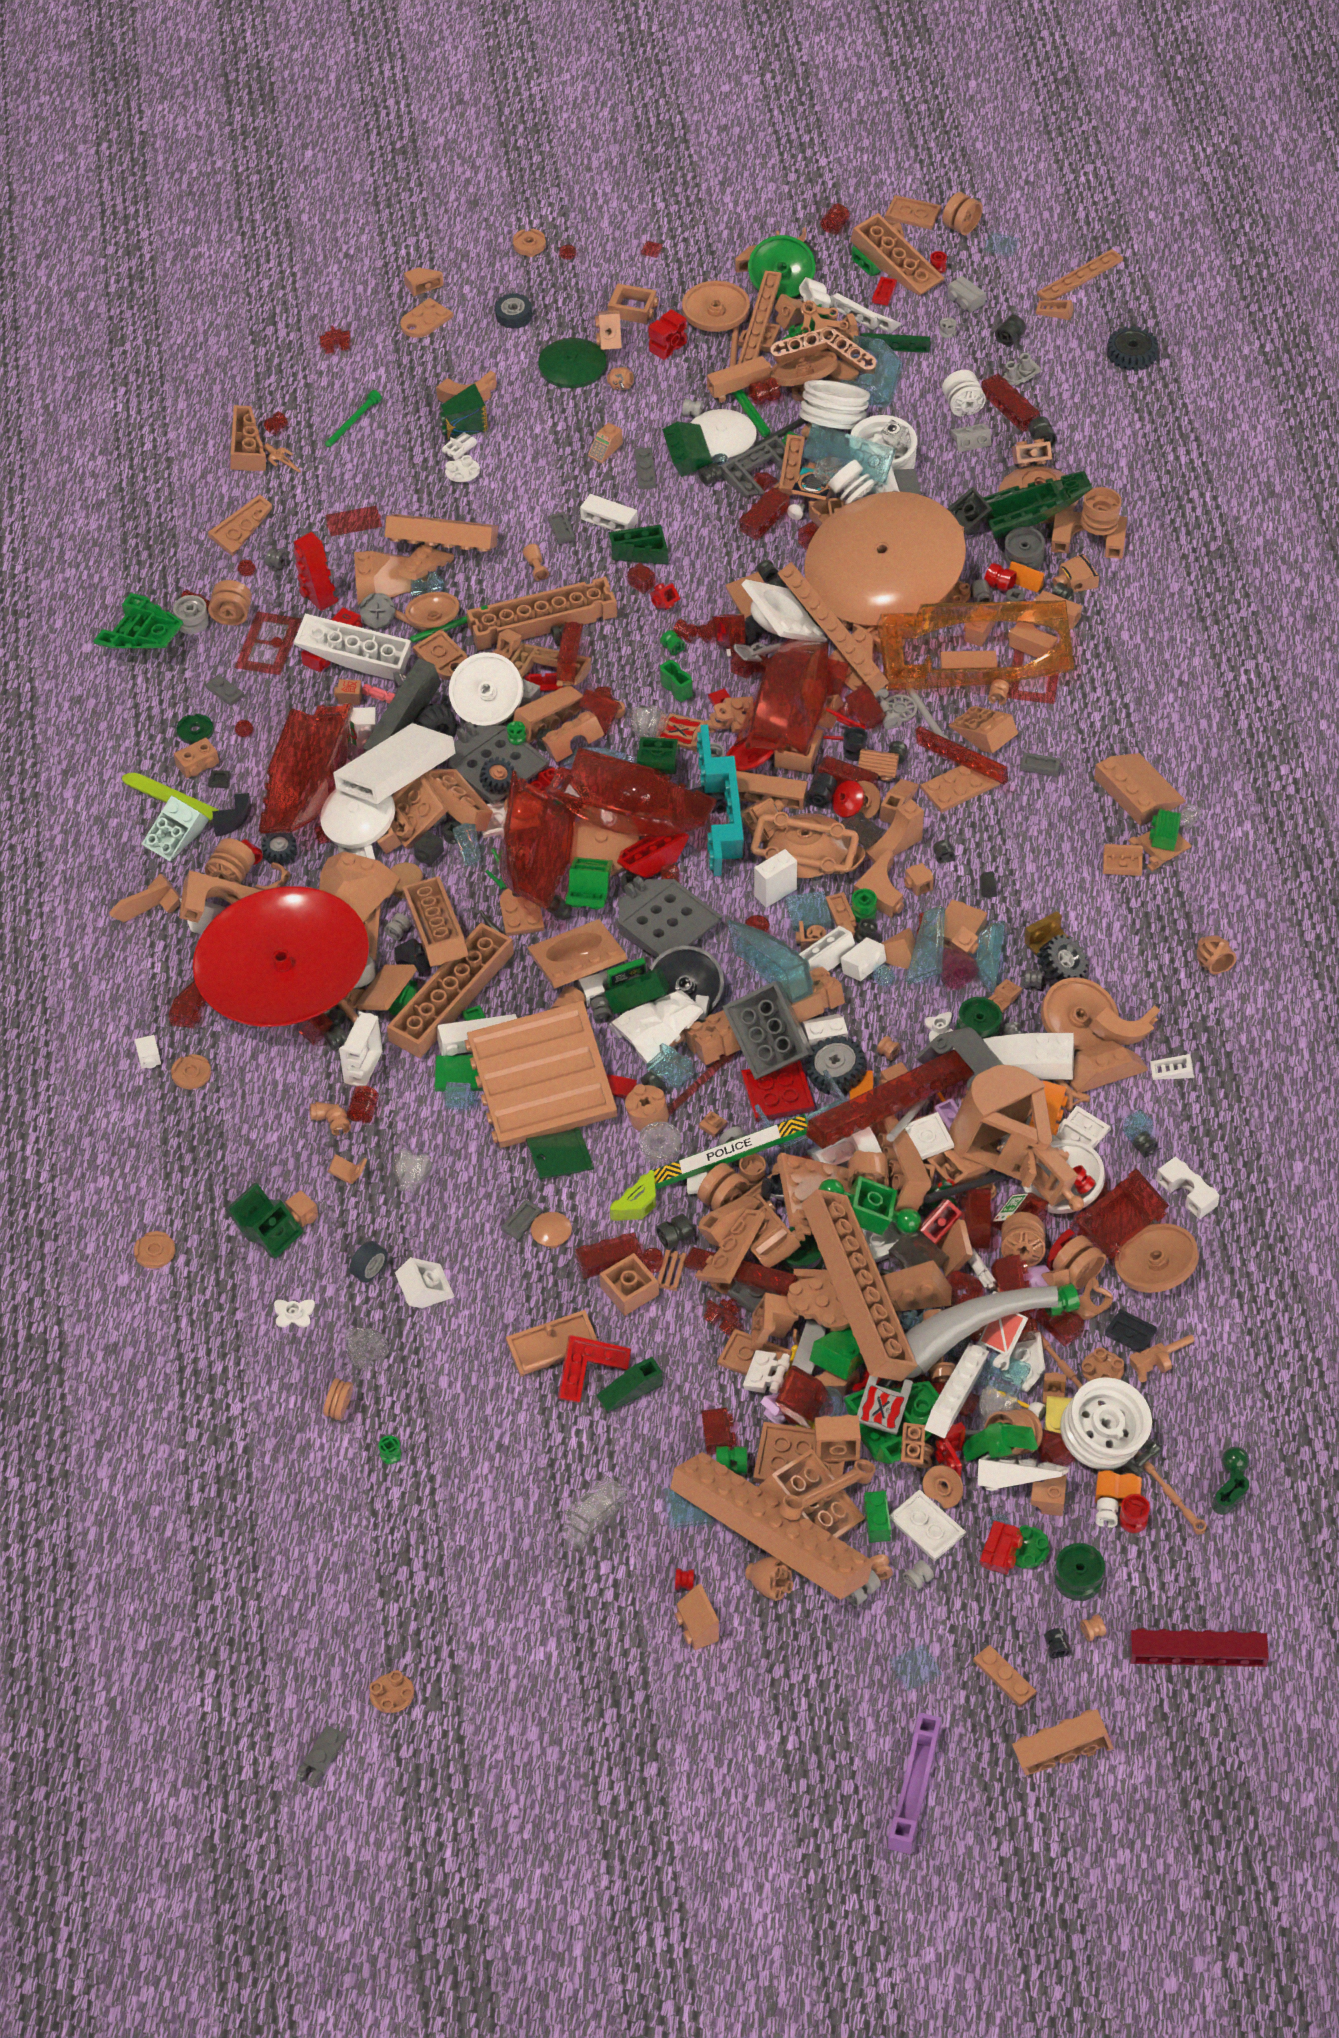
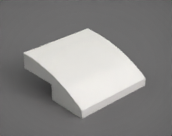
(1083, 1128)

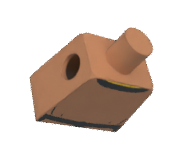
(1077, 574)

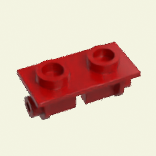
(546, 683)

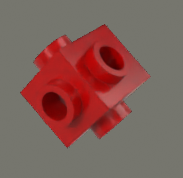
(664, 596)

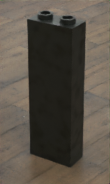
(410, 698)

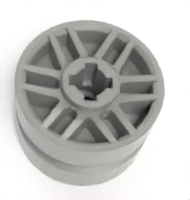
(192, 612)

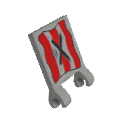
(883, 1407)

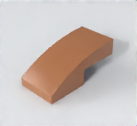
(1005, 994)

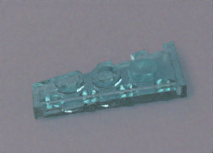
(928, 949)

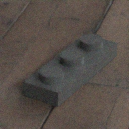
(645, 468)

